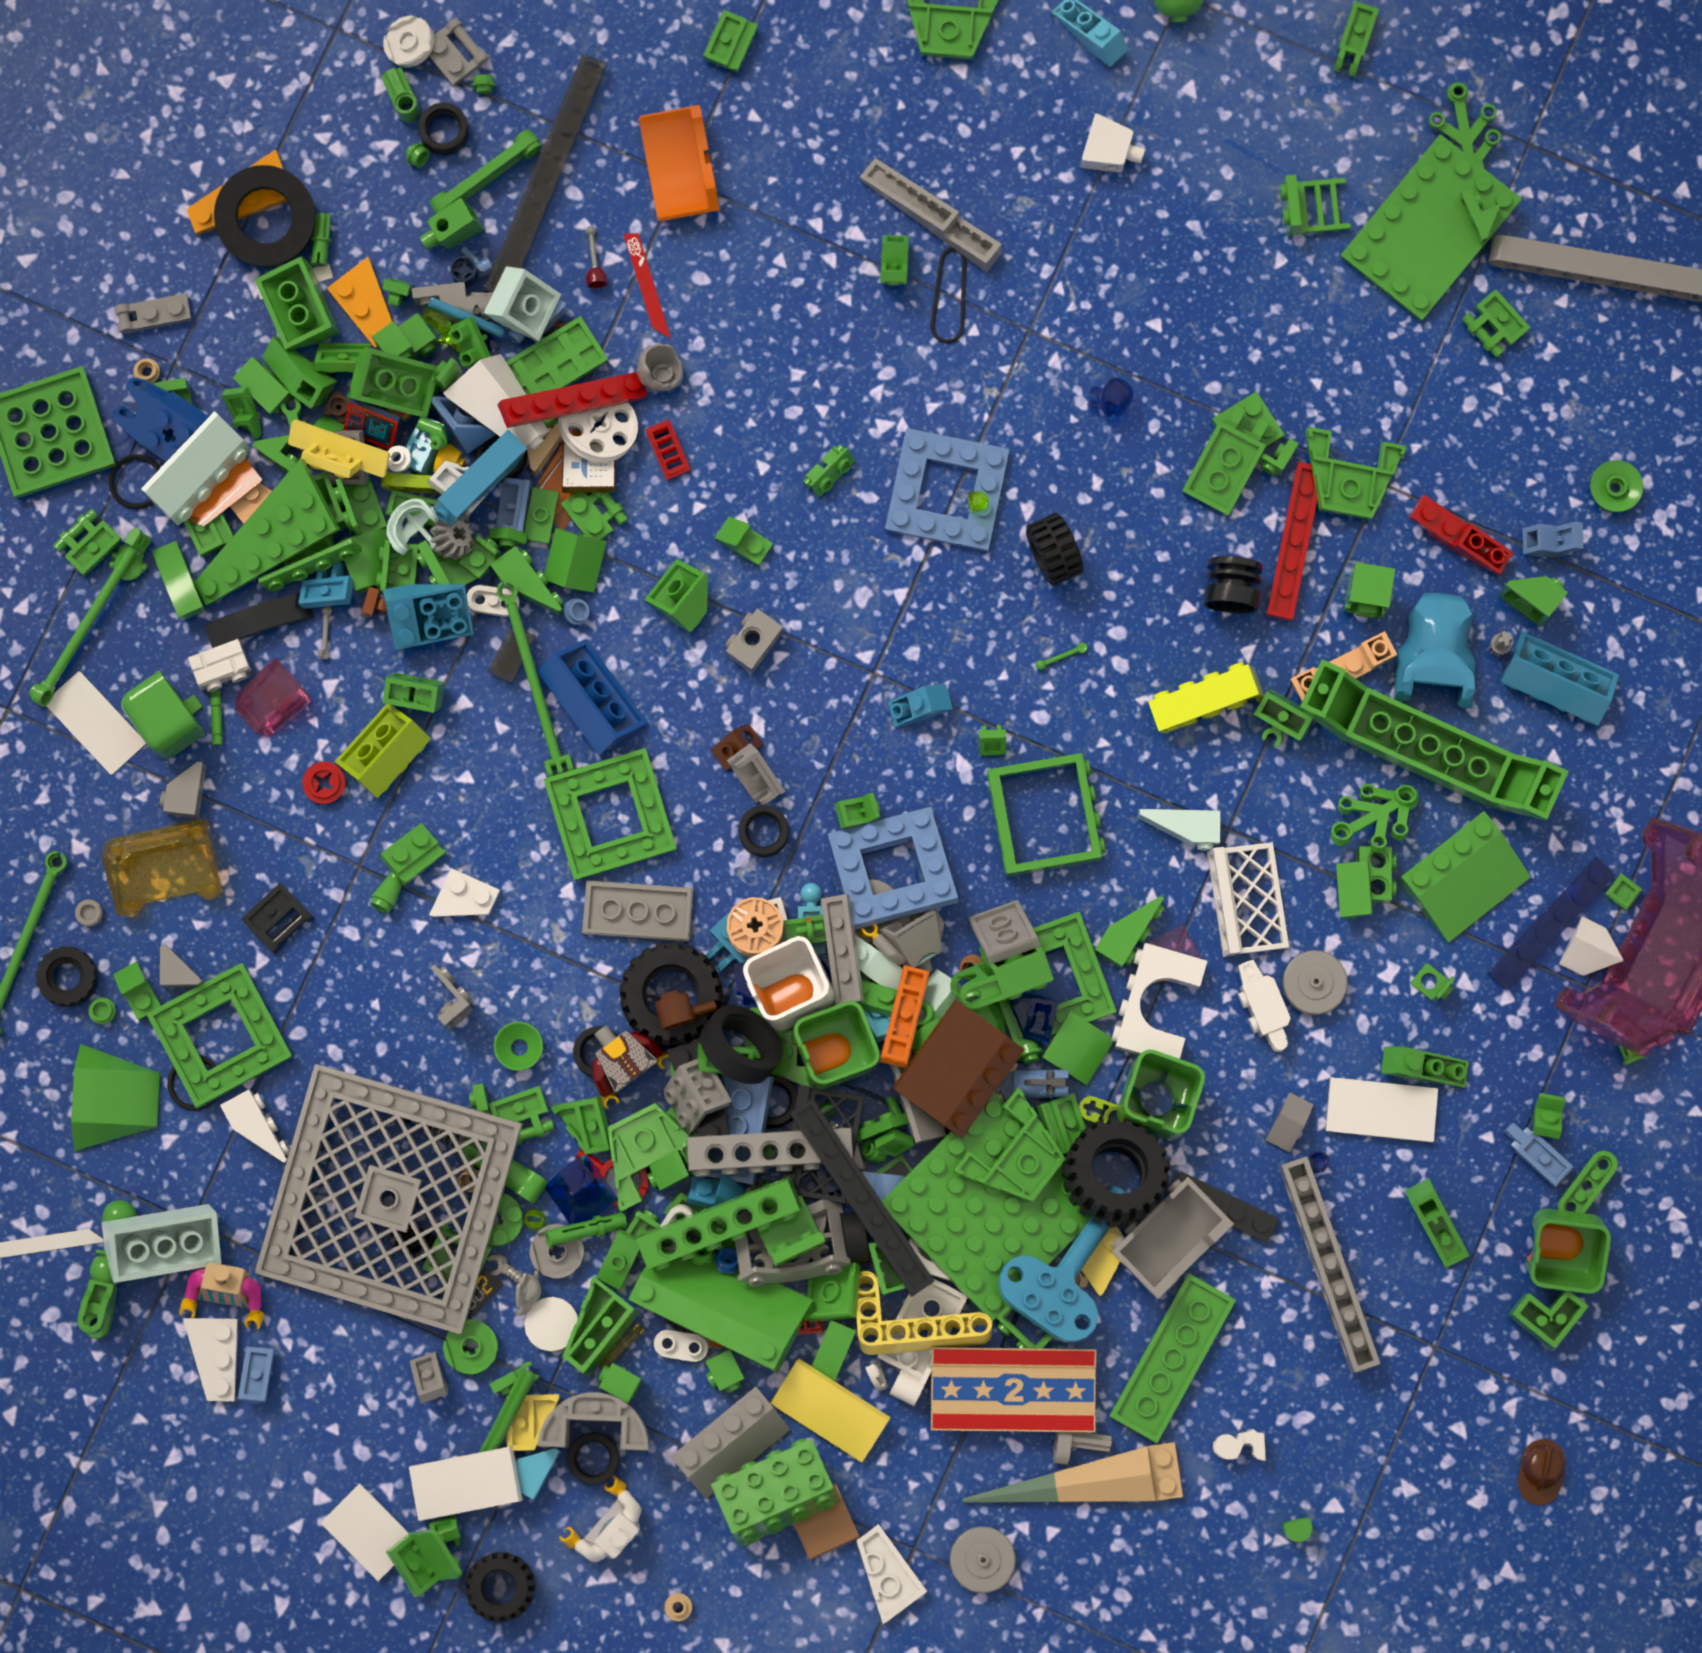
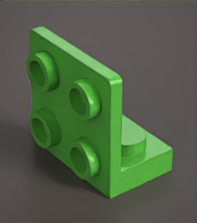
(362, 507)
(792, 1237)

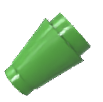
(387, 894)

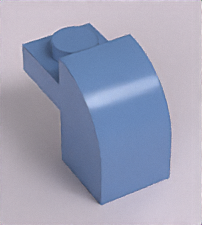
(1551, 540)

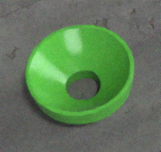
(511, 1033)

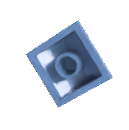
(463, 426)

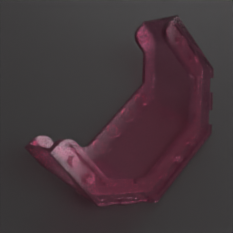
(1660, 980)

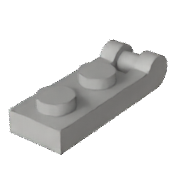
(153, 313)

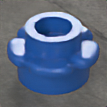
(727, 1254)

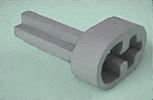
(1066, 1440)

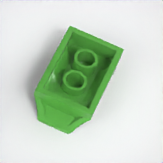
(394, 382)

